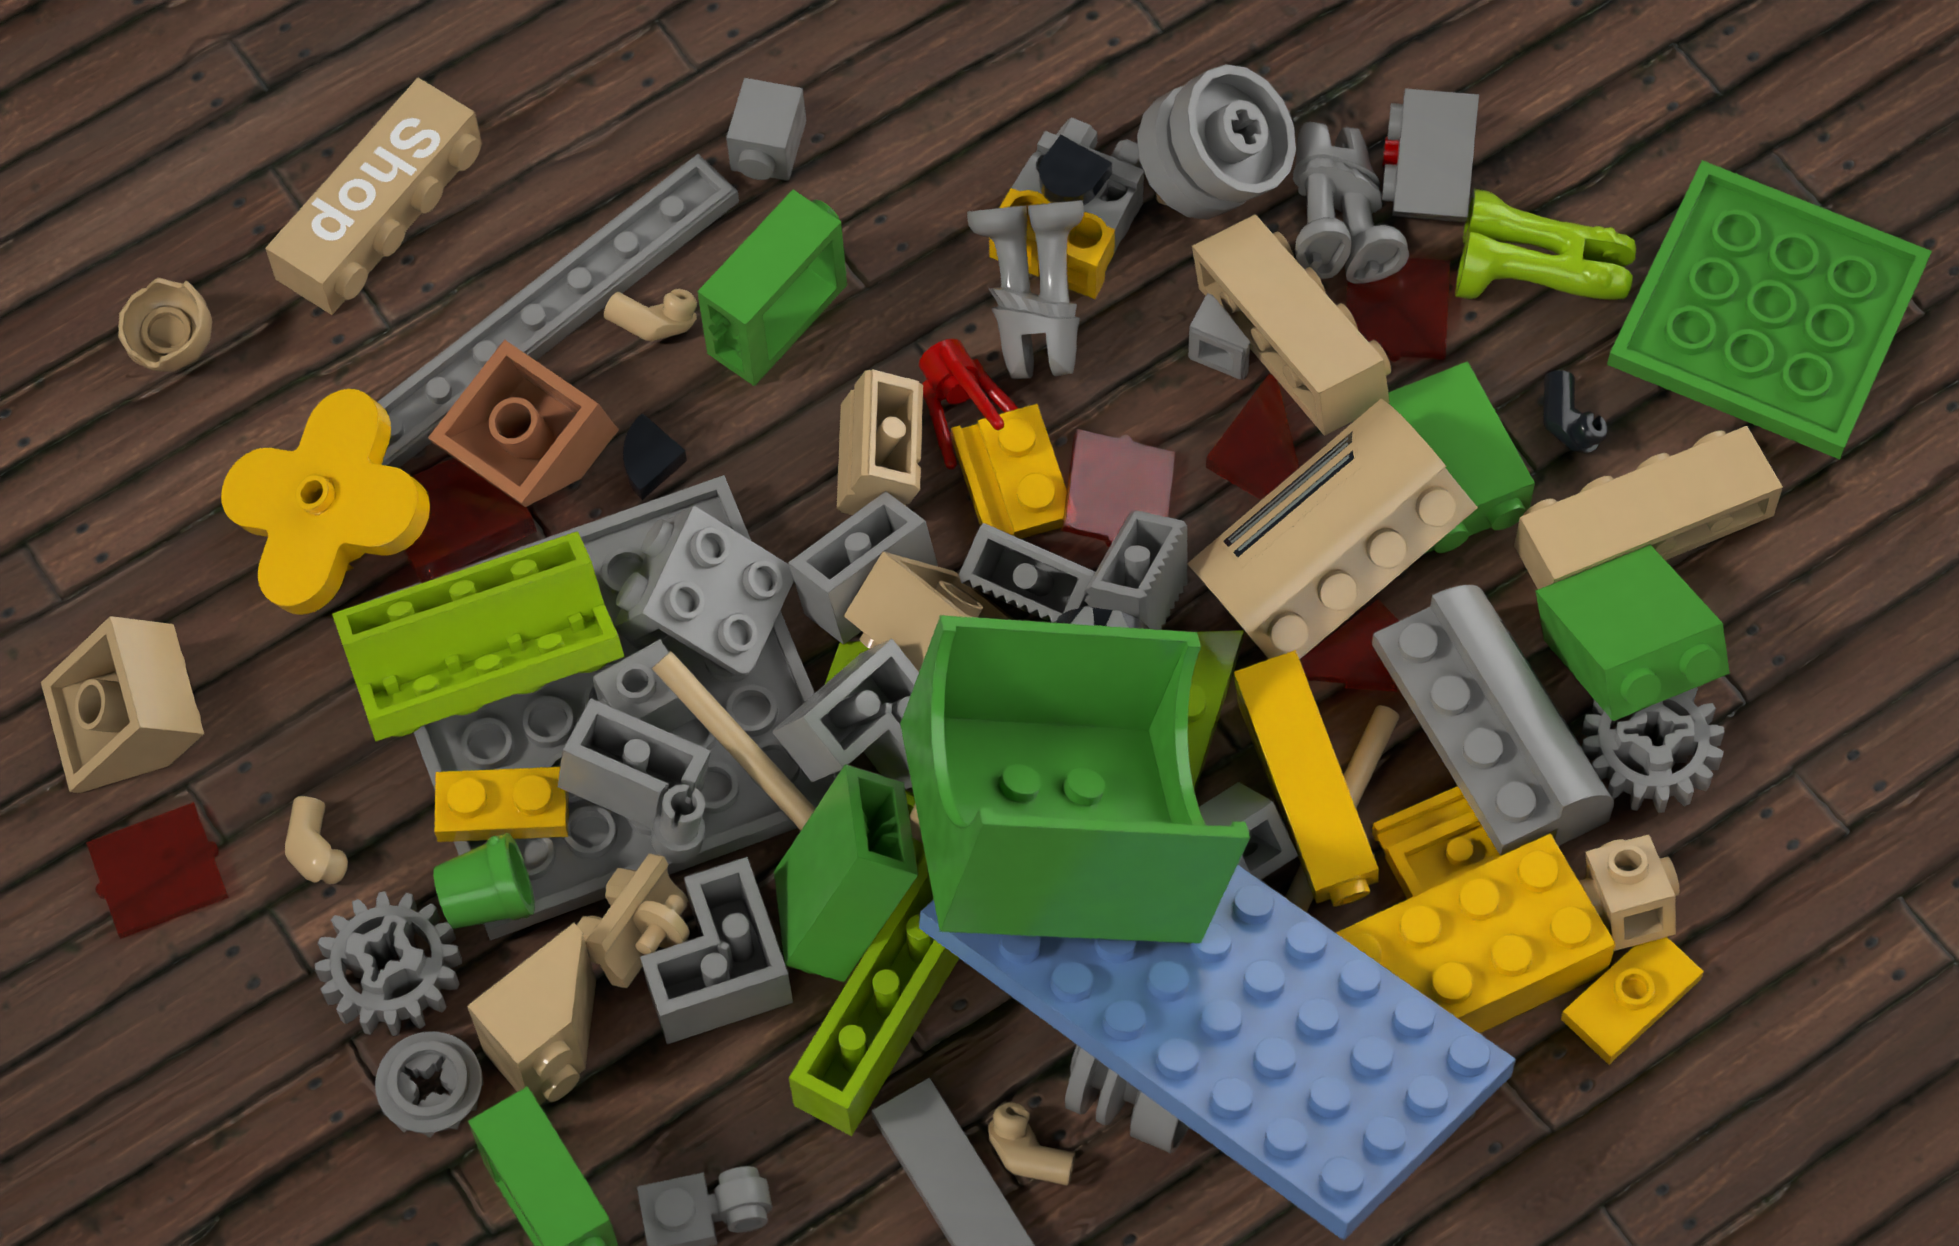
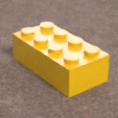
(1493, 937)

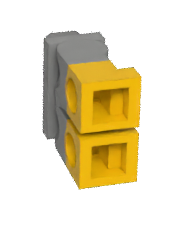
(1104, 218)

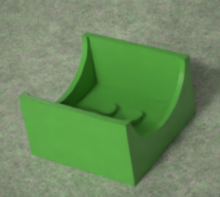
(1063, 782)

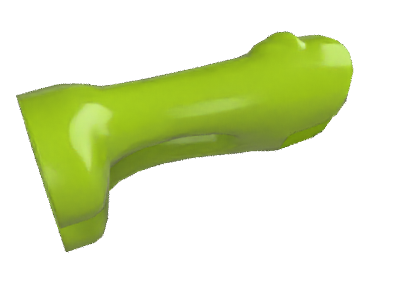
(1587, 261)

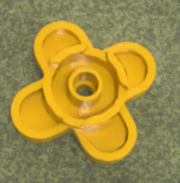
(325, 502)

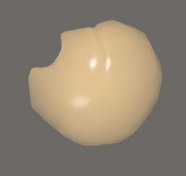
(165, 325)

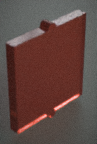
(1405, 309)
(1111, 481)
(157, 870)

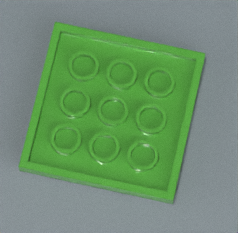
(1769, 309)

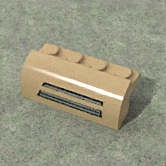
(1333, 533)

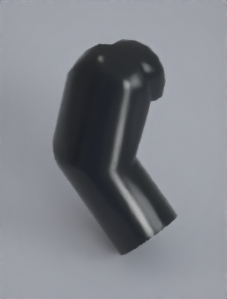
(1560, 417)

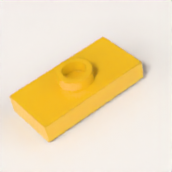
(1631, 997)

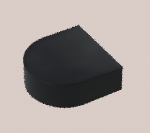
(1072, 172)

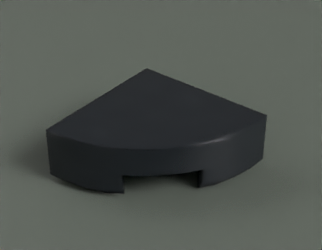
(650, 456)

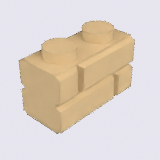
(879, 441)

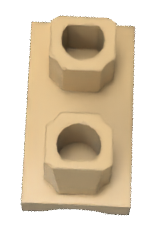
(640, 920)

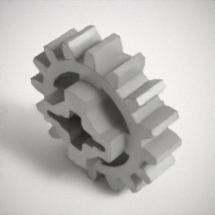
(1645, 770)
(402, 986)

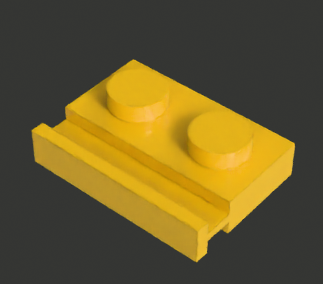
(1012, 473)
(1433, 842)

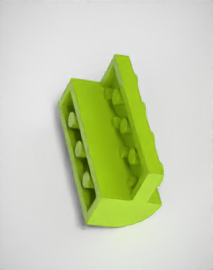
(478, 636)

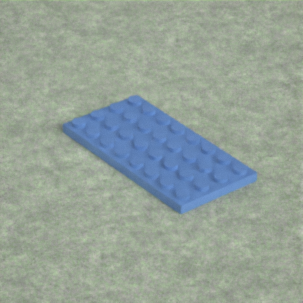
(1262, 1043)

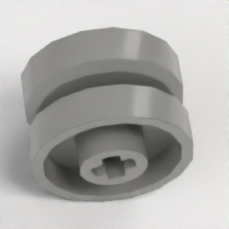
(1216, 142)

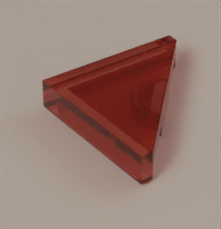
(1258, 444)
(1349, 653)

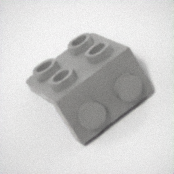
(705, 590)

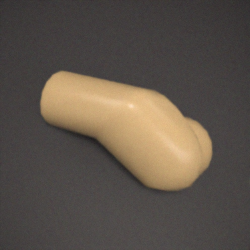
(654, 322)

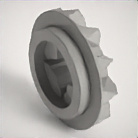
(422, 1056)

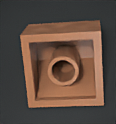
(524, 427)

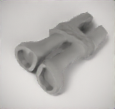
(1344, 181)
(1018, 308)

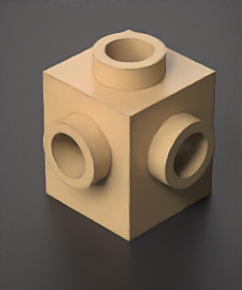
(1632, 890)

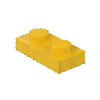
(498, 802)

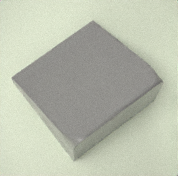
(1218, 340)

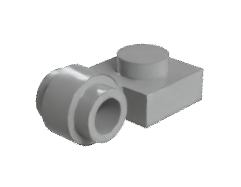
(684, 1213)

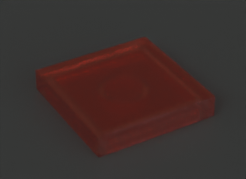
(464, 520)

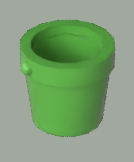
(485, 884)

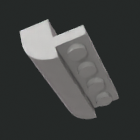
(1493, 721)

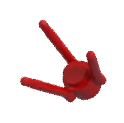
(957, 378)

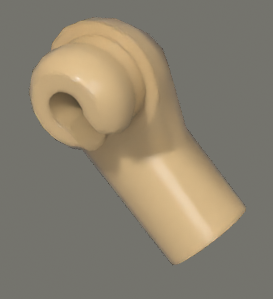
(306, 846)
(1021, 1150)

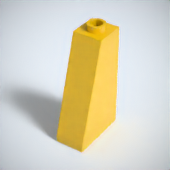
(1306, 779)

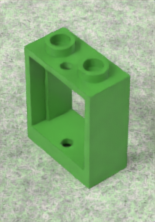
(773, 286)
(539, 1175)

